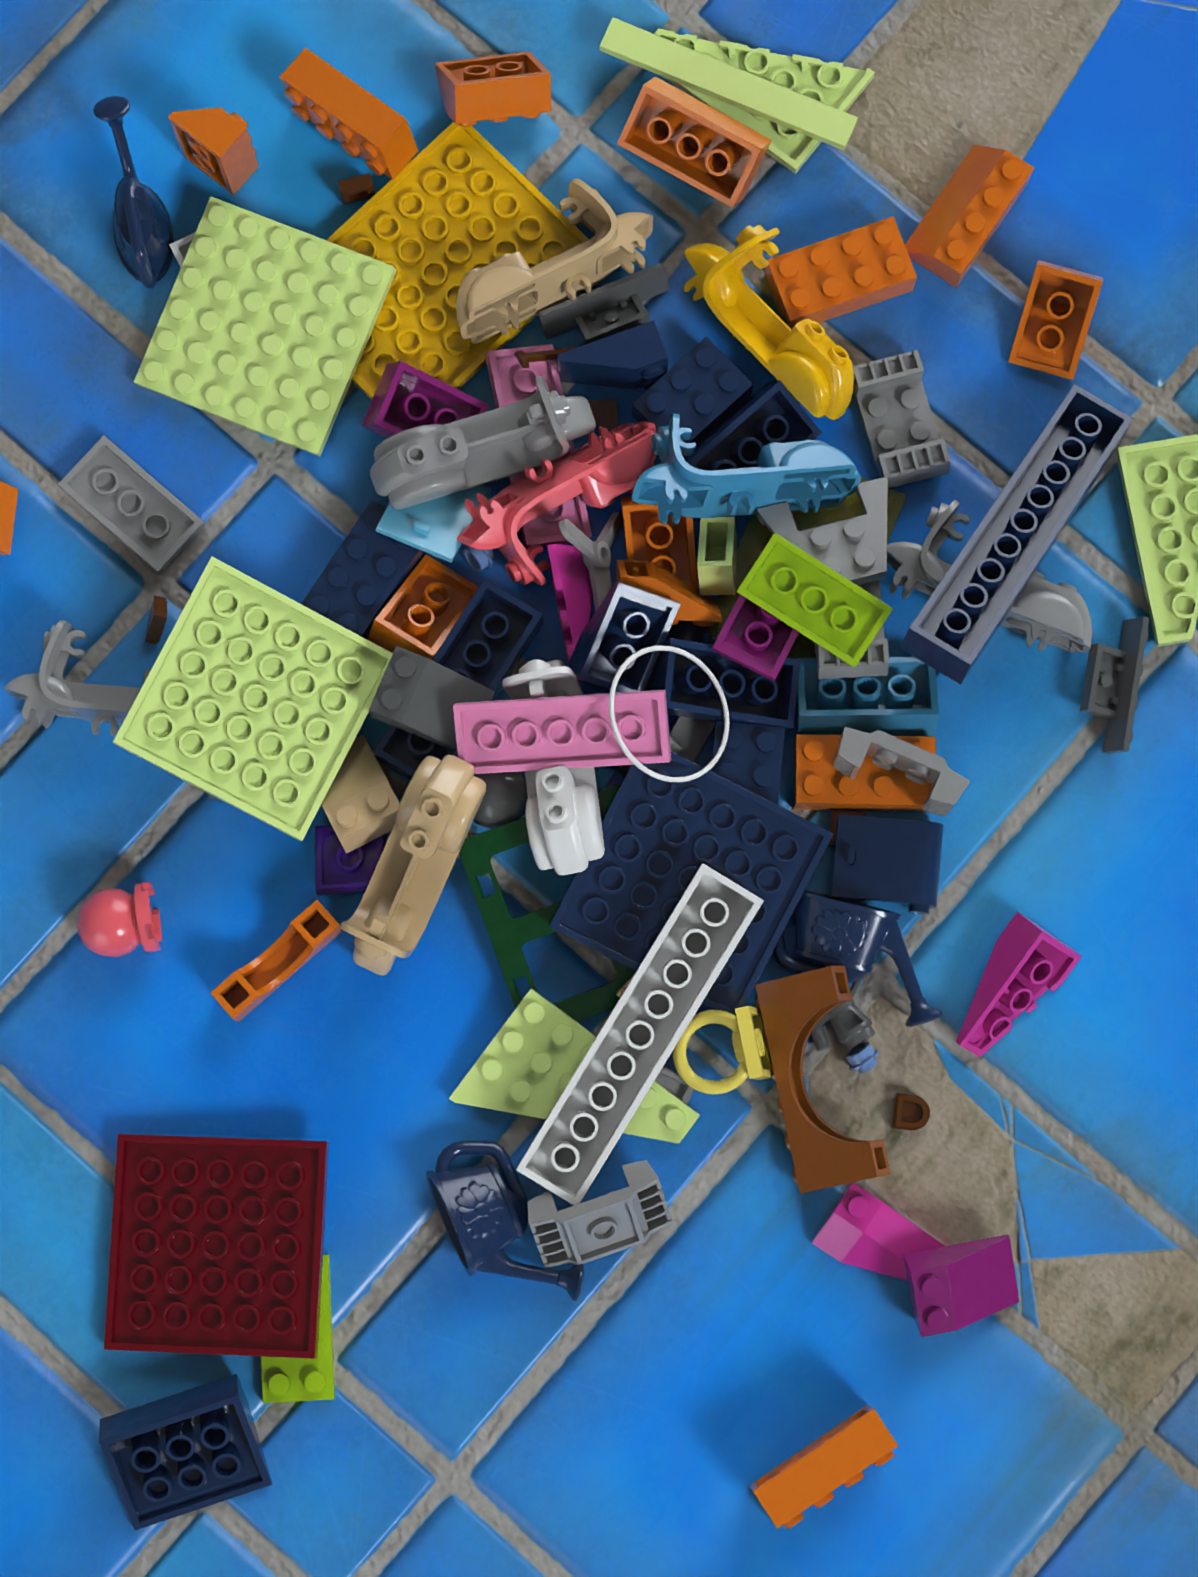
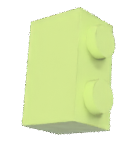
(717, 556)

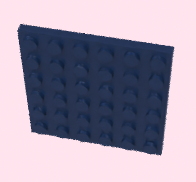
(653, 848)

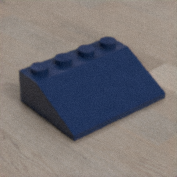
(184, 1452)

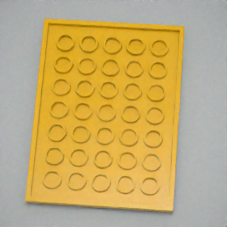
(435, 223)

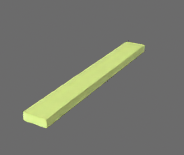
(728, 83)

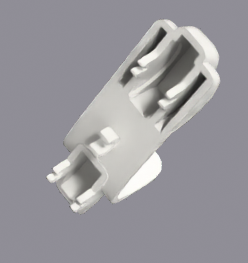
(561, 801)

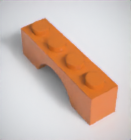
(267, 972)

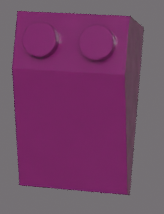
(416, 399)
(755, 639)
(960, 1283)

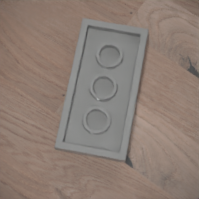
(131, 504)

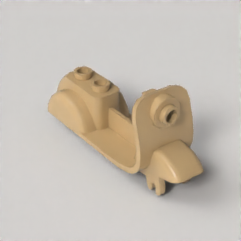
(511, 292)
(415, 862)

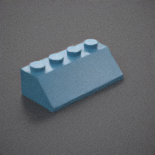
(895, 703)

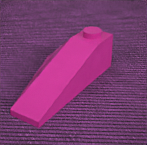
(572, 592)
(1018, 972)
(871, 1234)

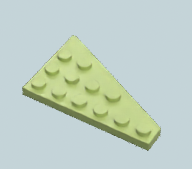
(806, 75)

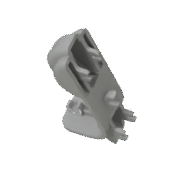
(478, 449)
(1041, 613)
(51, 695)

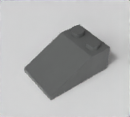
(421, 696)

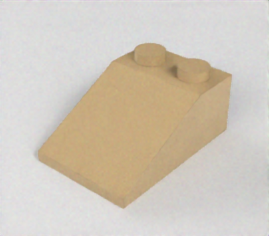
(360, 799)

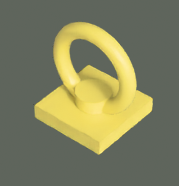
(747, 1044)

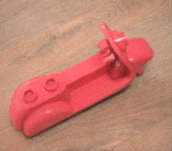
(596, 471)

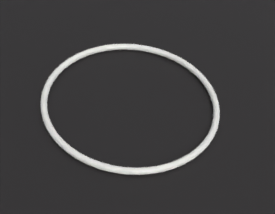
(617, 734)

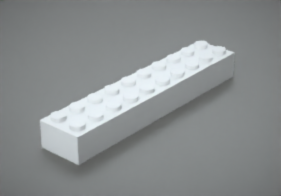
(639, 1035)

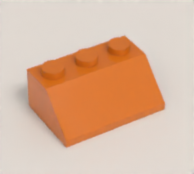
(494, 88)
(216, 145)

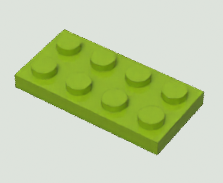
(814, 600)
(303, 1377)

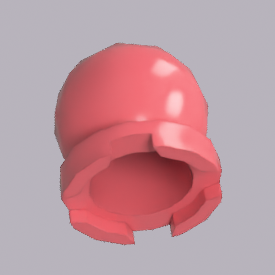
(117, 922)

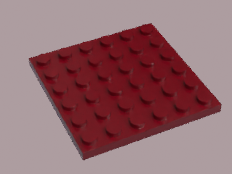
(217, 1246)

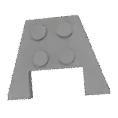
(849, 546)

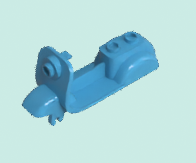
(800, 473)

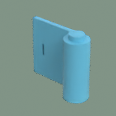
(432, 524)

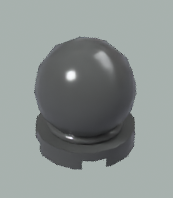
(503, 799)

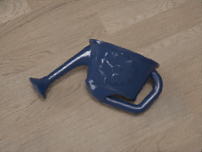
(139, 216)
(851, 936)
(487, 1216)

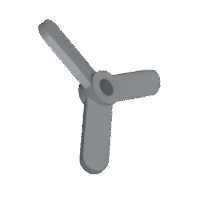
(595, 554)

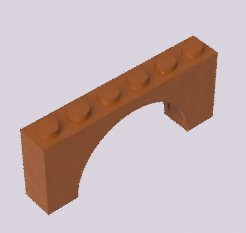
(789, 1015)

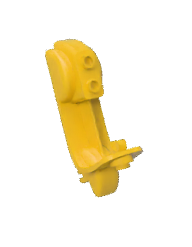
(800, 357)

